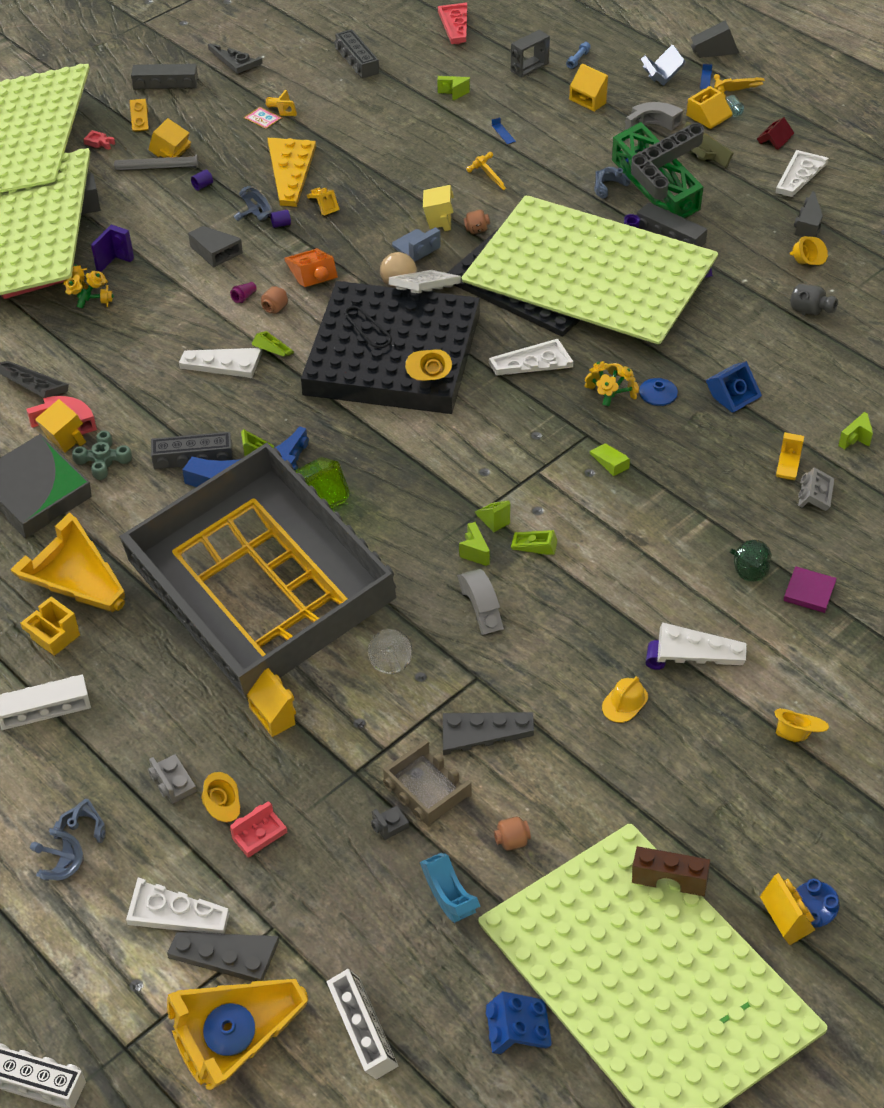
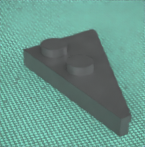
(235, 59)

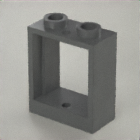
(541, 45)

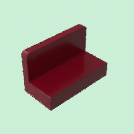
(778, 133)

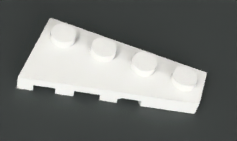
(799, 172)
(538, 357)
(222, 361)
(687, 644)
(164, 909)

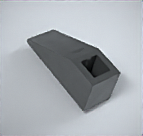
(809, 218)

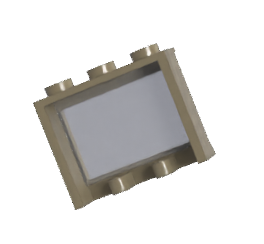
(425, 783)

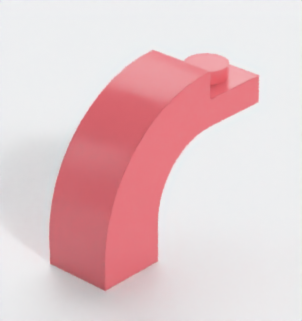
(79, 407)

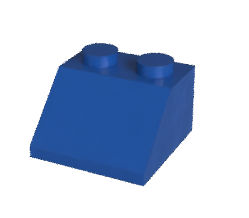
(734, 387)

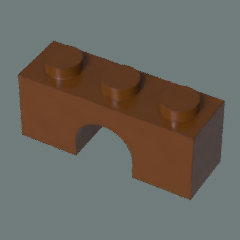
(687, 870)

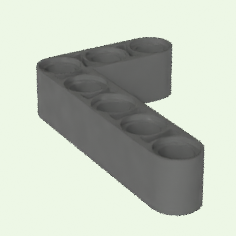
(646, 163)

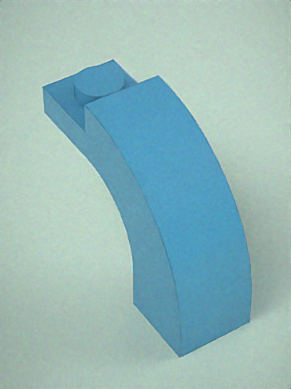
(447, 889)

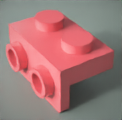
(257, 829)

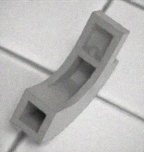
(655, 113)
(484, 600)

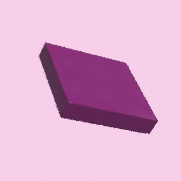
(810, 589)

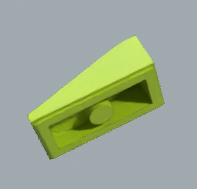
(270, 343)
(611, 459)
(535, 541)

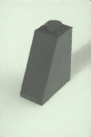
(714, 41)
(214, 245)

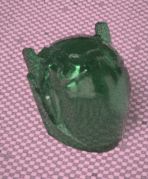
(752, 560)

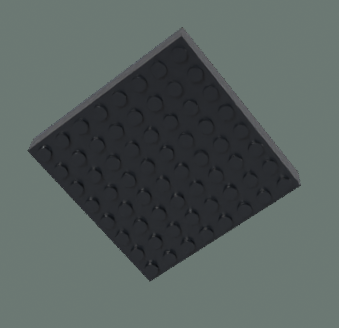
(352, 370)

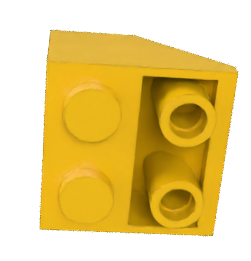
(589, 88)
(708, 107)
(272, 703)
(787, 909)

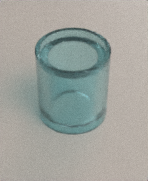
(735, 105)

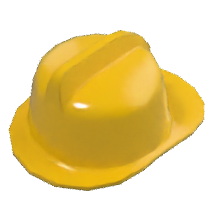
(810, 251)
(428, 365)
(624, 700)
(797, 726)
(221, 797)

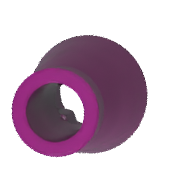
(242, 292)

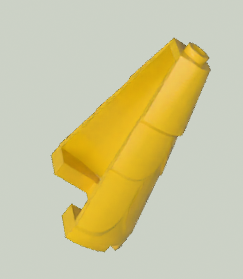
(73, 569)
(269, 1002)

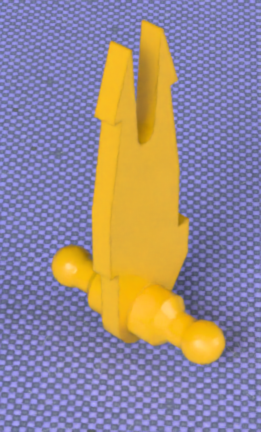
(736, 84)
(480, 161)

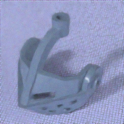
(603, 175)
(247, 194)
(84, 808)
(67, 855)

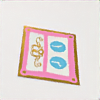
(262, 117)

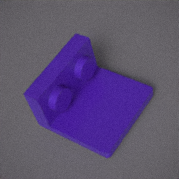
(112, 244)

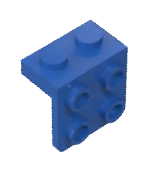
(517, 1020)

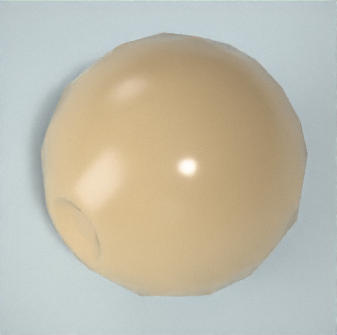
(396, 264)

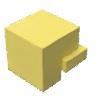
(438, 207)

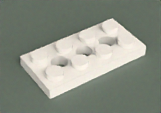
(424, 281)

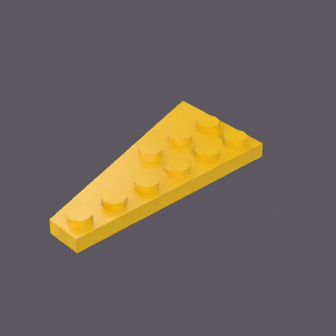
(290, 167)

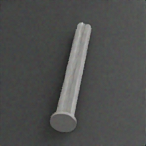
(151, 163)

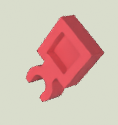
(98, 139)

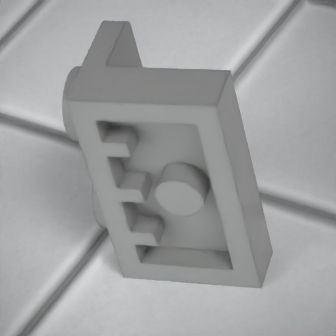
(816, 489)
(172, 778)

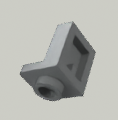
(389, 822)

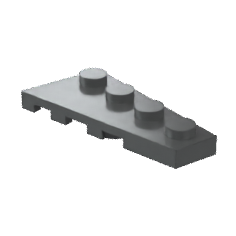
(32, 380)
(475, 729)
(228, 954)

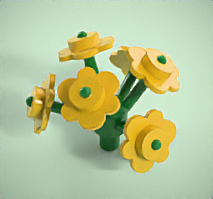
(607, 385)

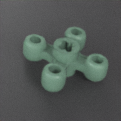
(102, 455)

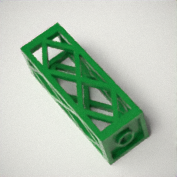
(687, 200)

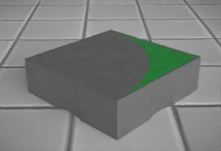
(38, 485)

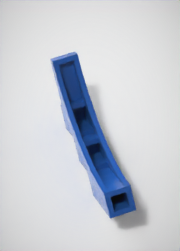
(200, 470)

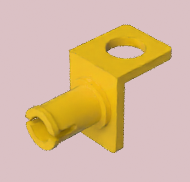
(282, 104)

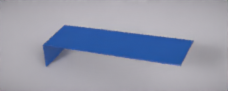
(706, 76)
(496, 124)

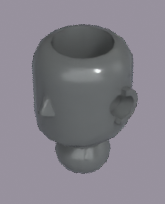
(812, 300)

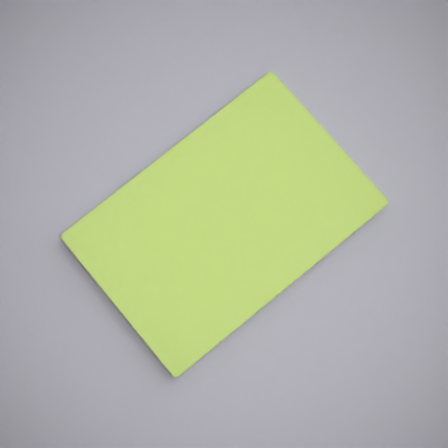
(37, 124)
(42, 227)
(591, 268)
(649, 978)

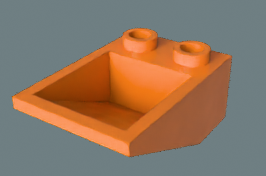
(312, 267)

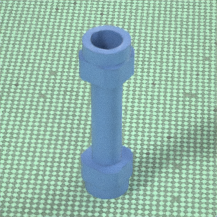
(573, 60)

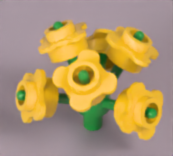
(95, 279)

